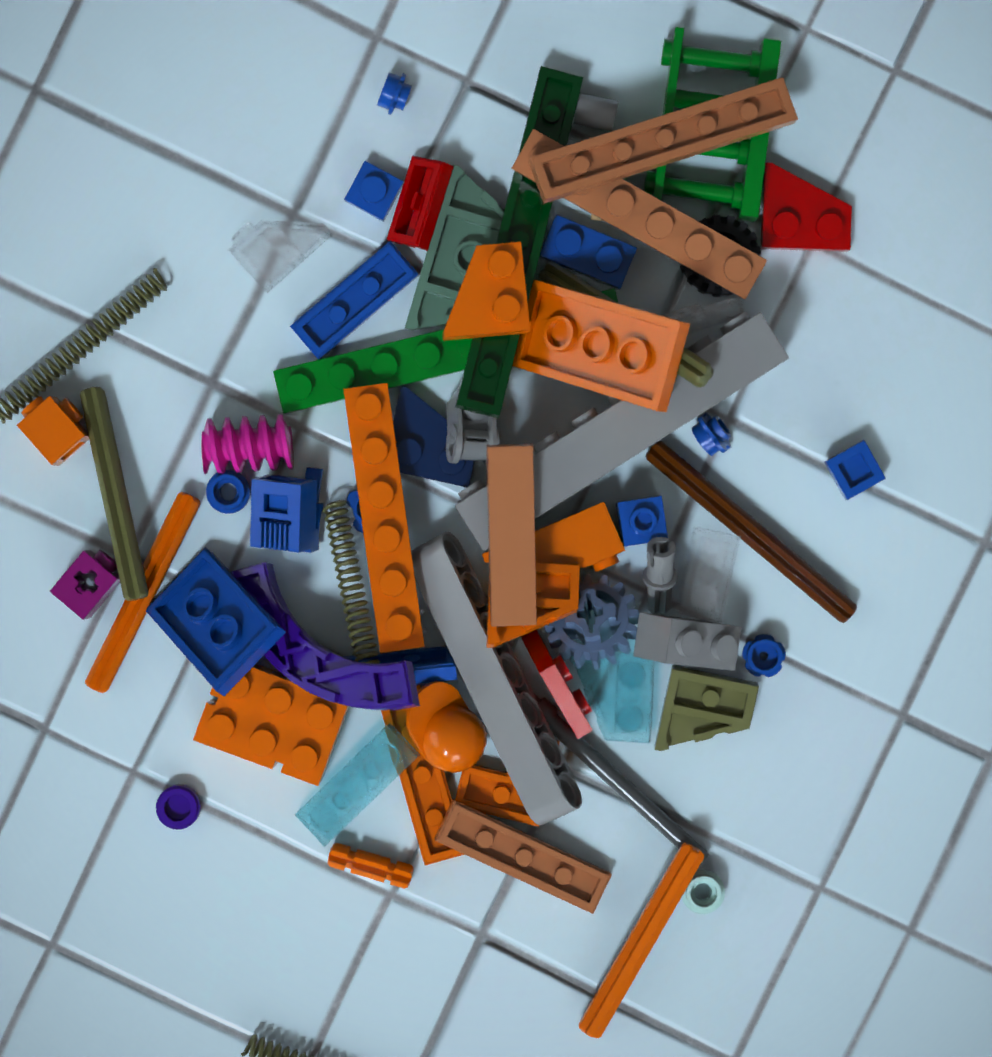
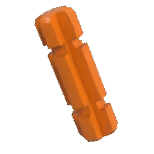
(370, 865)

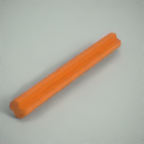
(133, 612)
(641, 940)

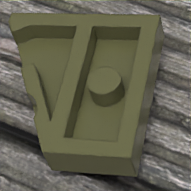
(703, 705)

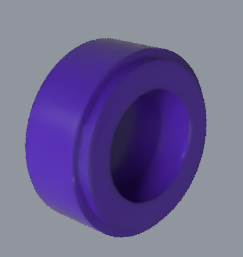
(178, 806)

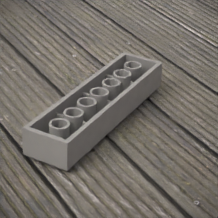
(626, 429)

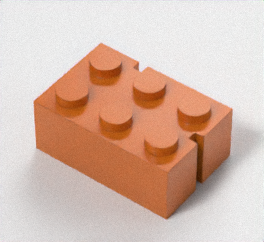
(273, 722)

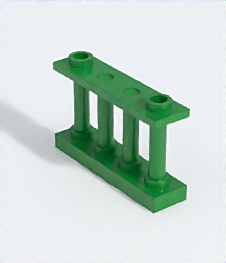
(748, 152)

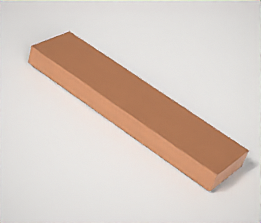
(511, 534)
(522, 856)

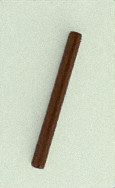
(751, 531)

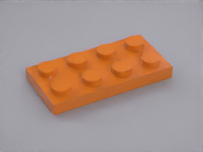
(602, 345)

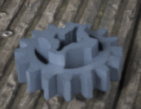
(609, 621)

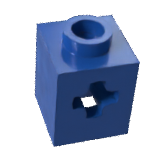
(641, 520)

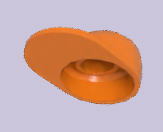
(446, 728)

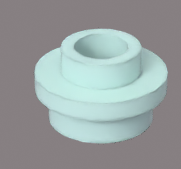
(707, 904)

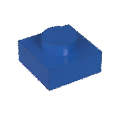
(374, 191)
(854, 470)

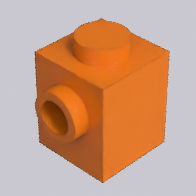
(53, 428)

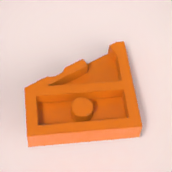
(491, 295)
(555, 599)

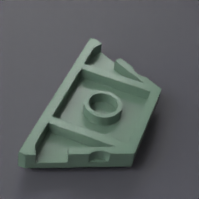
(465, 220)

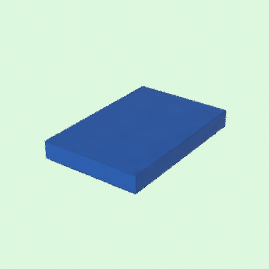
(215, 621)

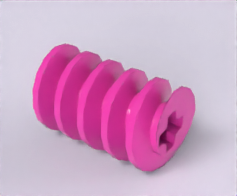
(246, 444)

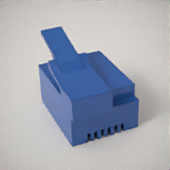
(286, 512)

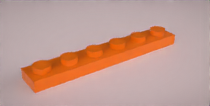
(384, 518)

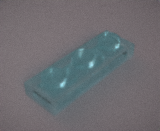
(357, 784)

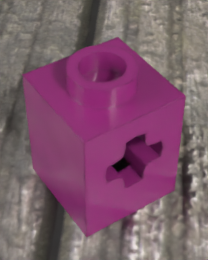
(69, 586)

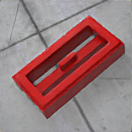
(425, 202)

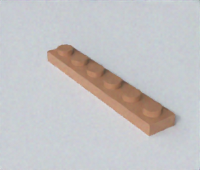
(662, 140)
(659, 226)

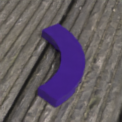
(320, 670)

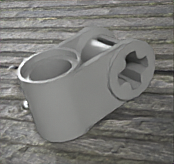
(468, 433)

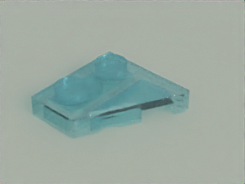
(621, 696)

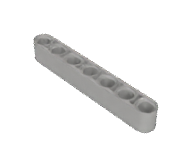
(495, 681)

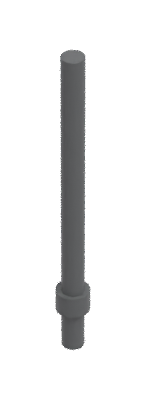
(615, 778)

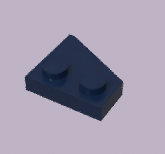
(422, 442)

